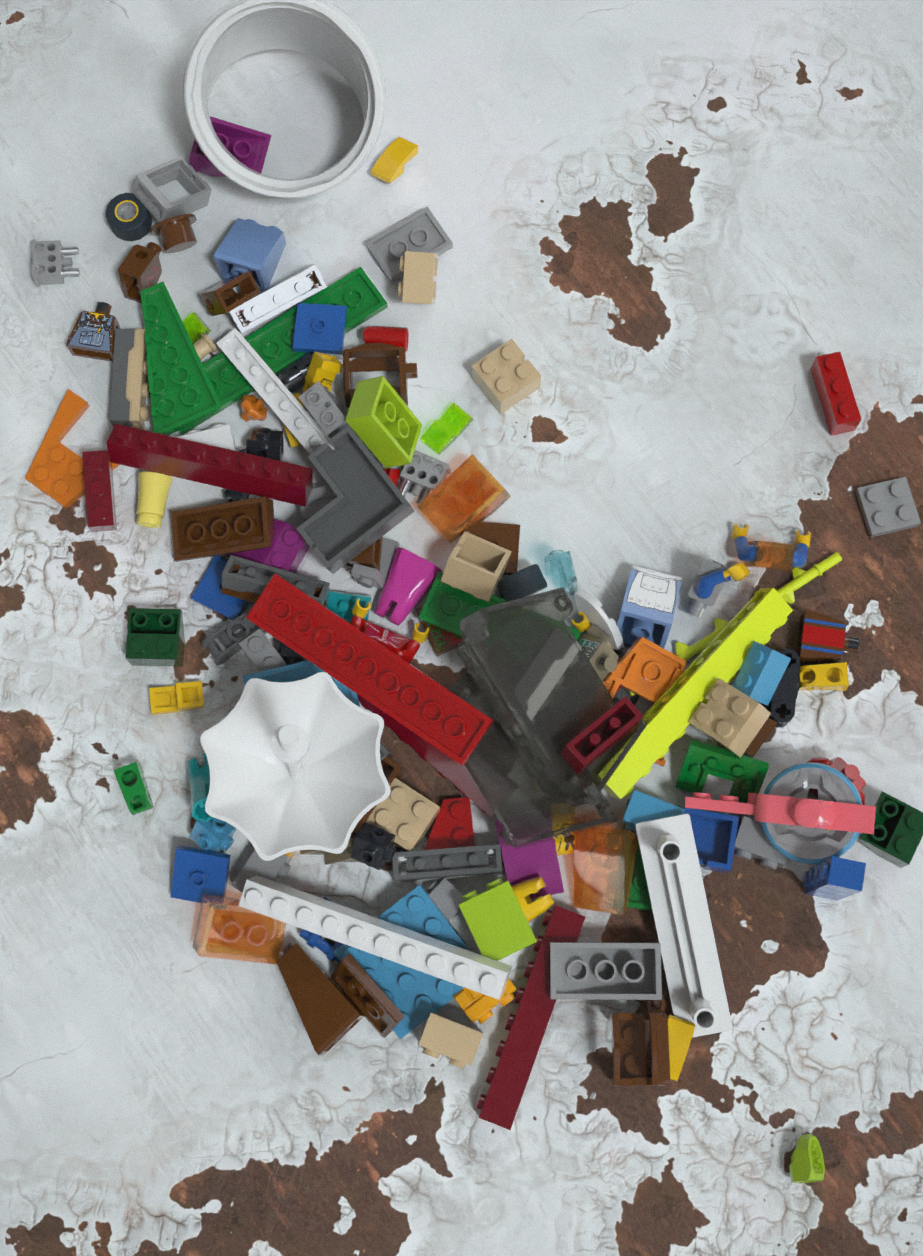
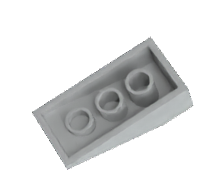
(605, 971)

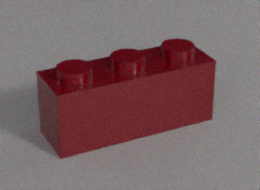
(99, 491)
(601, 735)

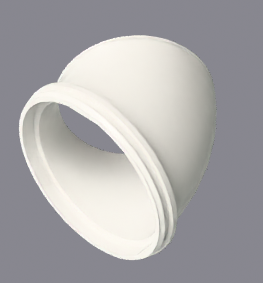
(295, 25)

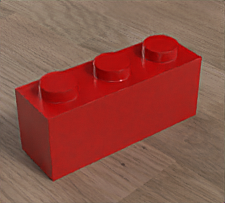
(835, 393)

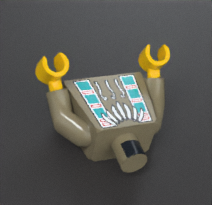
(597, 647)

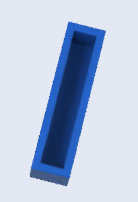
(834, 878)

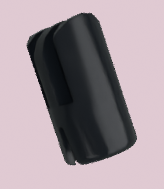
(301, 371)

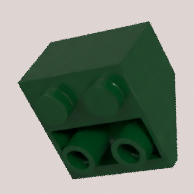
(155, 637)
(896, 831)

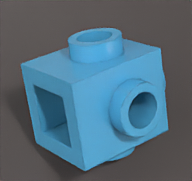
(213, 835)

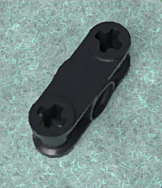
(786, 691)

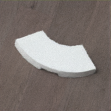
(591, 608)

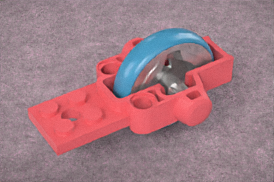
(787, 804)

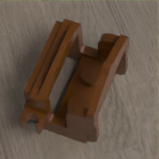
(377, 358)
(629, 1047)

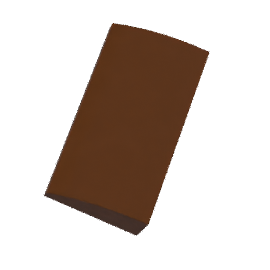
(223, 528)

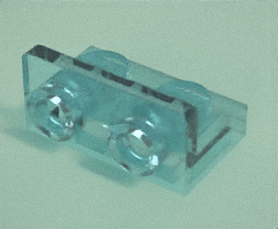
(561, 563)

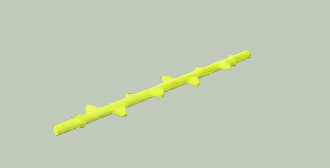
(800, 578)

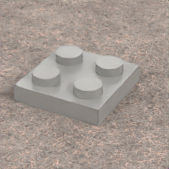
(888, 507)

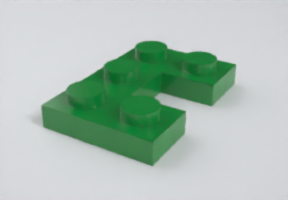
(706, 759)

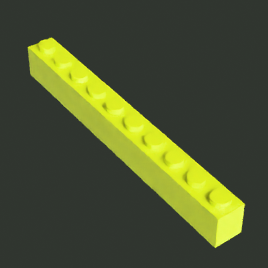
(674, 709)

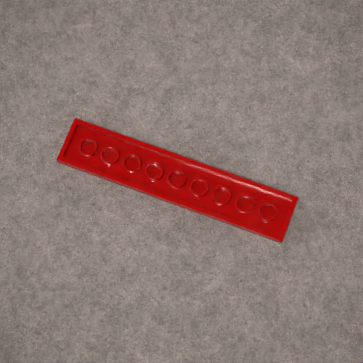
(370, 669)

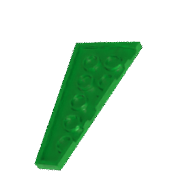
(176, 375)

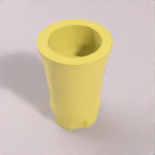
(152, 498)

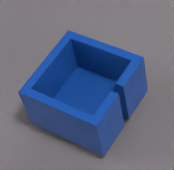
(714, 838)

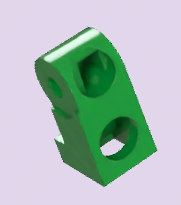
(134, 788)

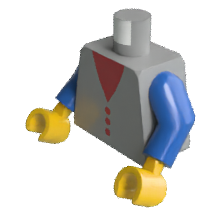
(710, 582)

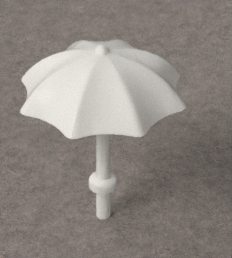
(295, 766)

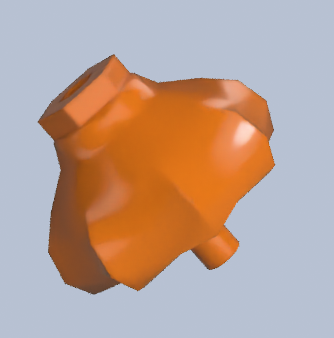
(253, 408)

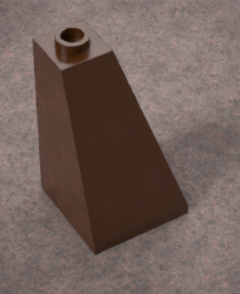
(319, 1001)

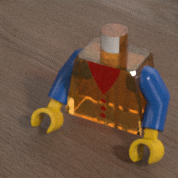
(771, 554)

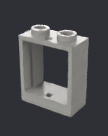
(154, 200)
(325, 409)

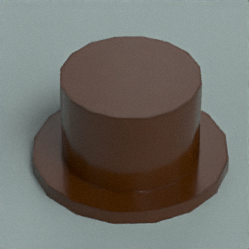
(176, 232)

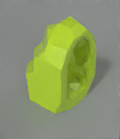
(807, 1161)

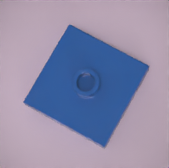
(320, 328)
(210, 592)
(199, 873)

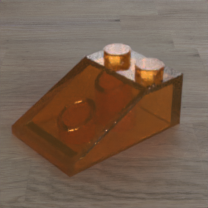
(464, 499)
(604, 869)
(236, 932)

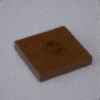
(504, 536)

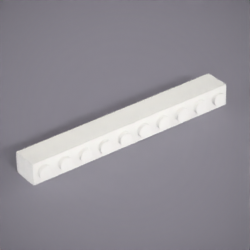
(376, 936)

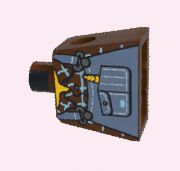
(94, 334)

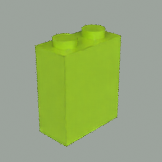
(497, 920)

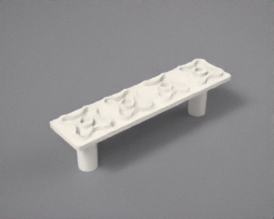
(683, 923)

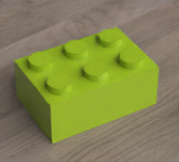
(384, 422)

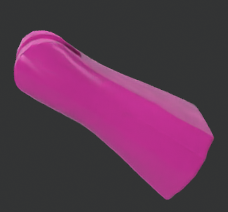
(405, 584)

